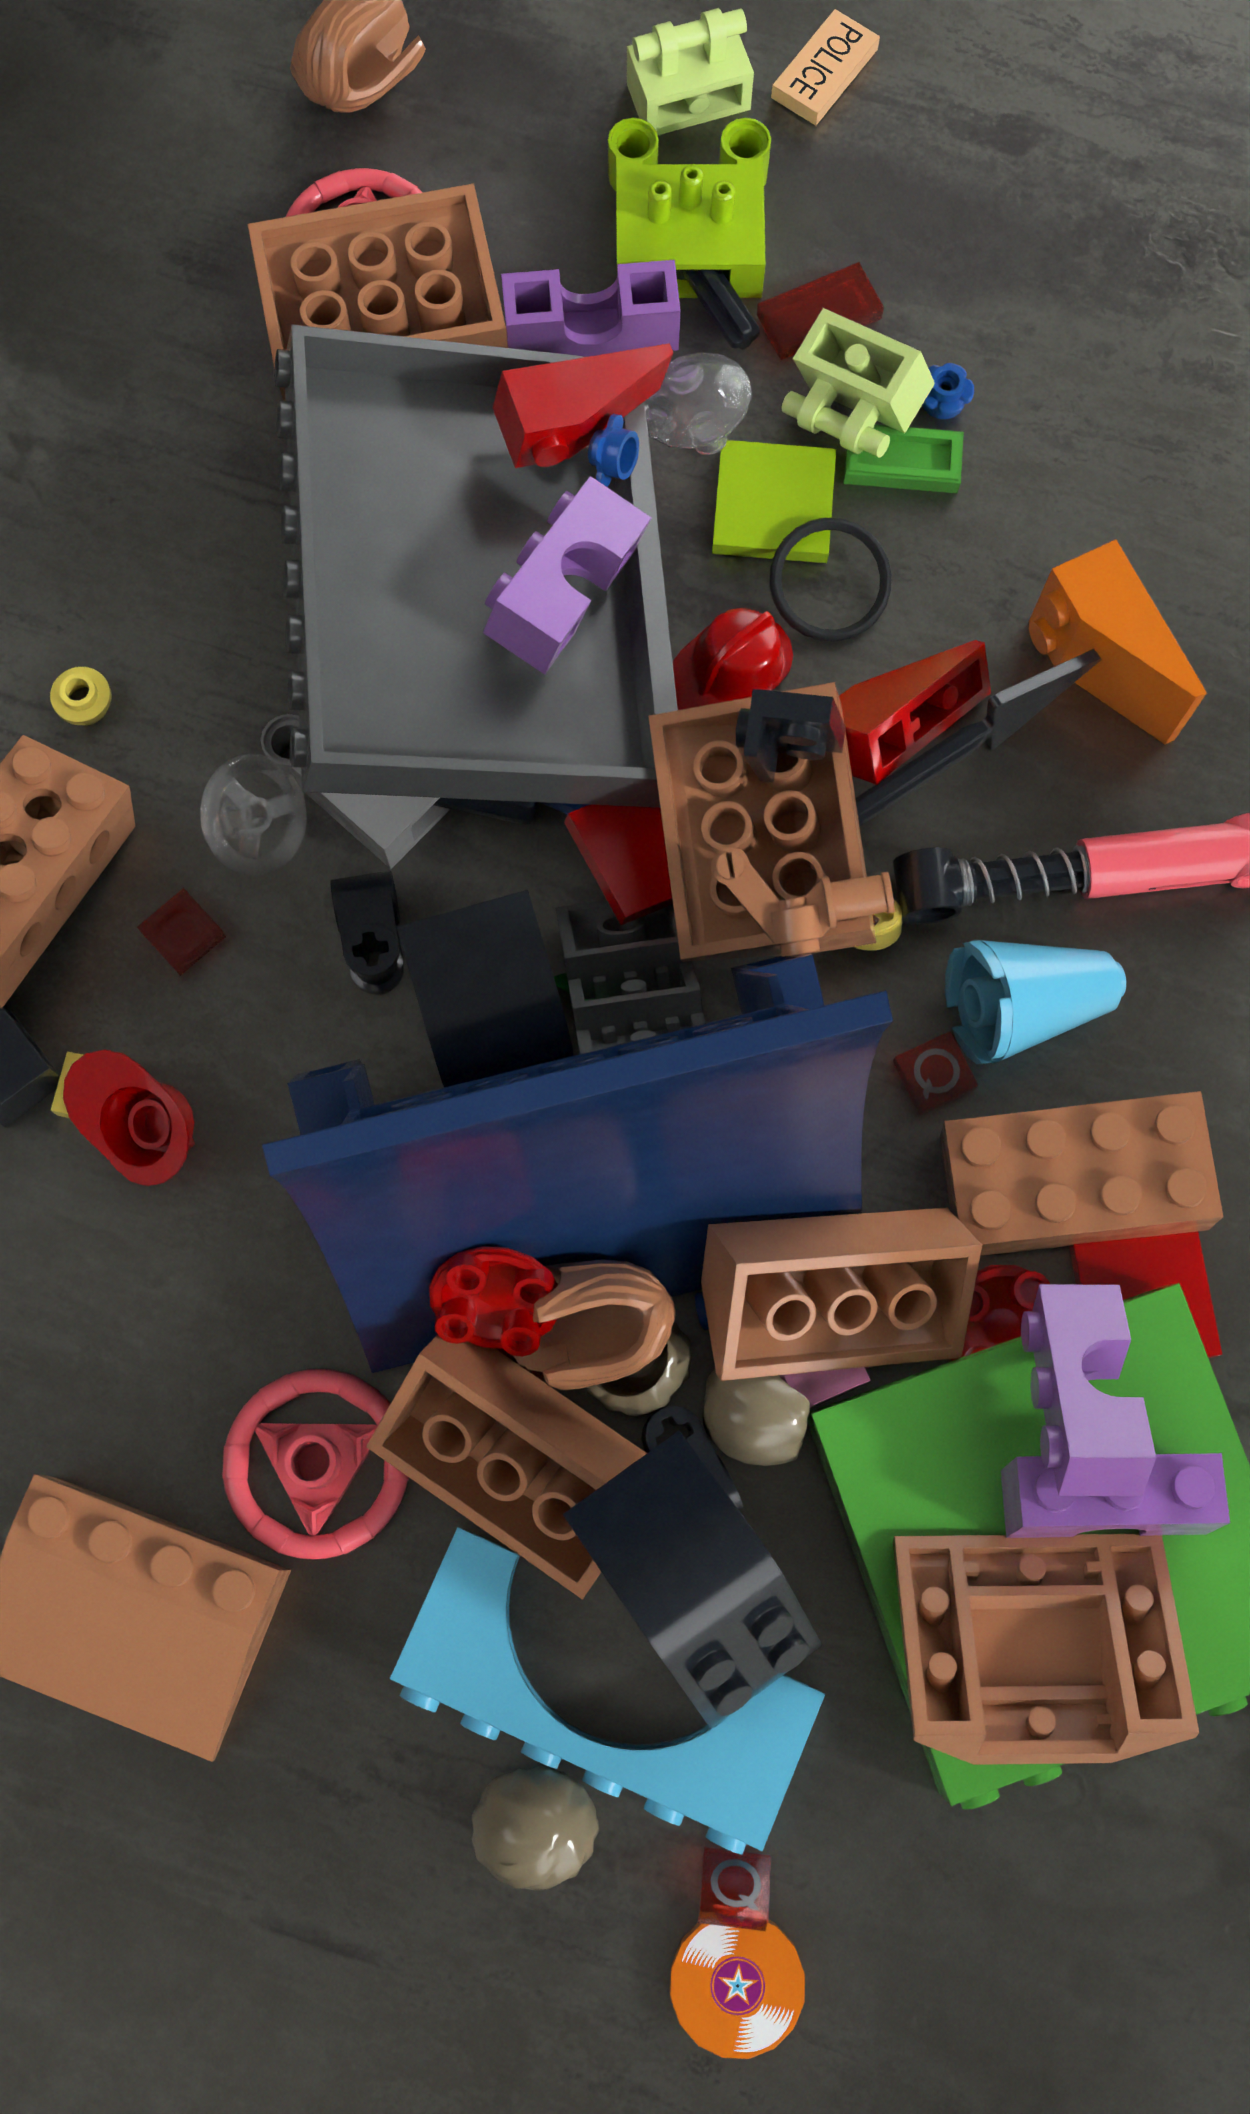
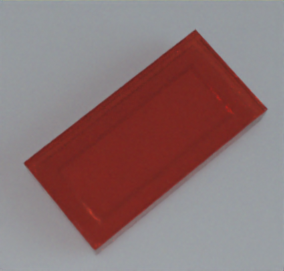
(793, 313)

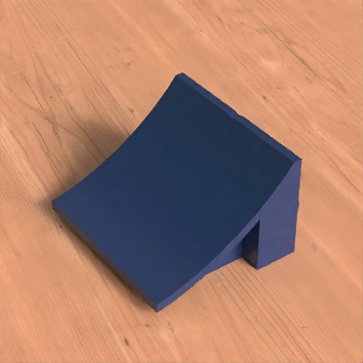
(586, 1152)

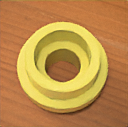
(83, 711)

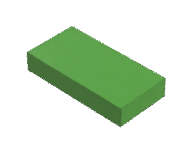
(913, 461)

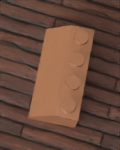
(837, 1291)

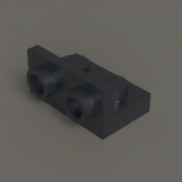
(790, 720)

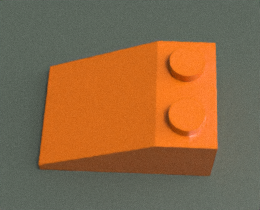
(1105, 607)

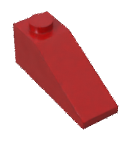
(558, 406)
(911, 706)

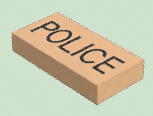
(825, 67)

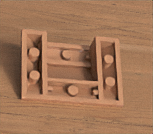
(1042, 1647)

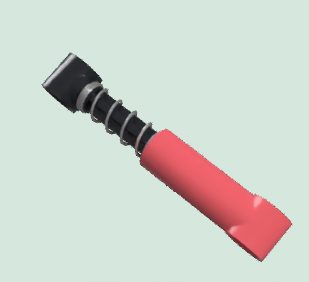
(937, 884)

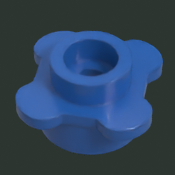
(613, 451)

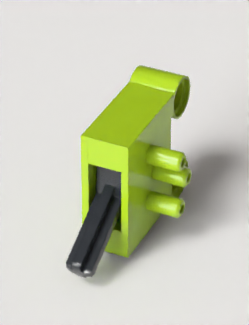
(698, 216)

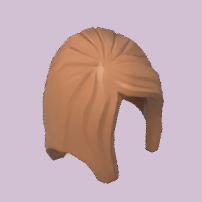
(353, 53)
(607, 1323)

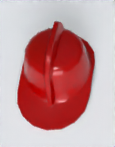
(731, 659)
(129, 1116)

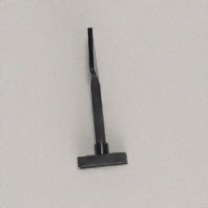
(1005, 715)

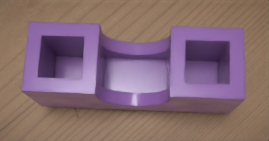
(630, 314)
(588, 538)
(1089, 1437)
(1180, 1498)

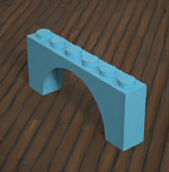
(717, 1776)

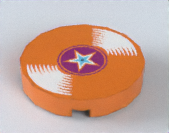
(737, 1988)

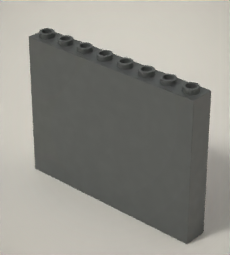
(397, 540)

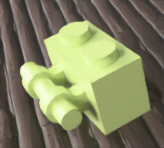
(691, 71)
(863, 372)

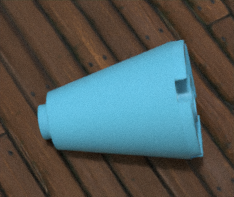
(1026, 994)

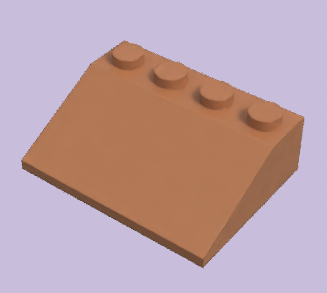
(382, 269)
(787, 828)
(131, 1614)

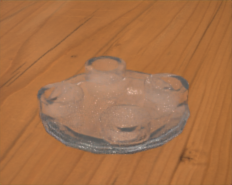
(699, 402)

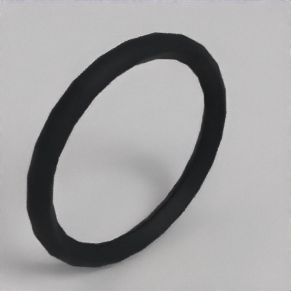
(776, 576)

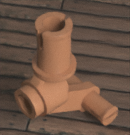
(800, 920)

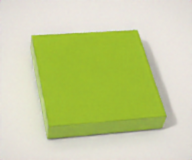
(768, 494)

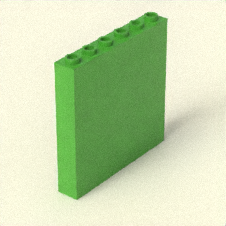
(930, 1464)

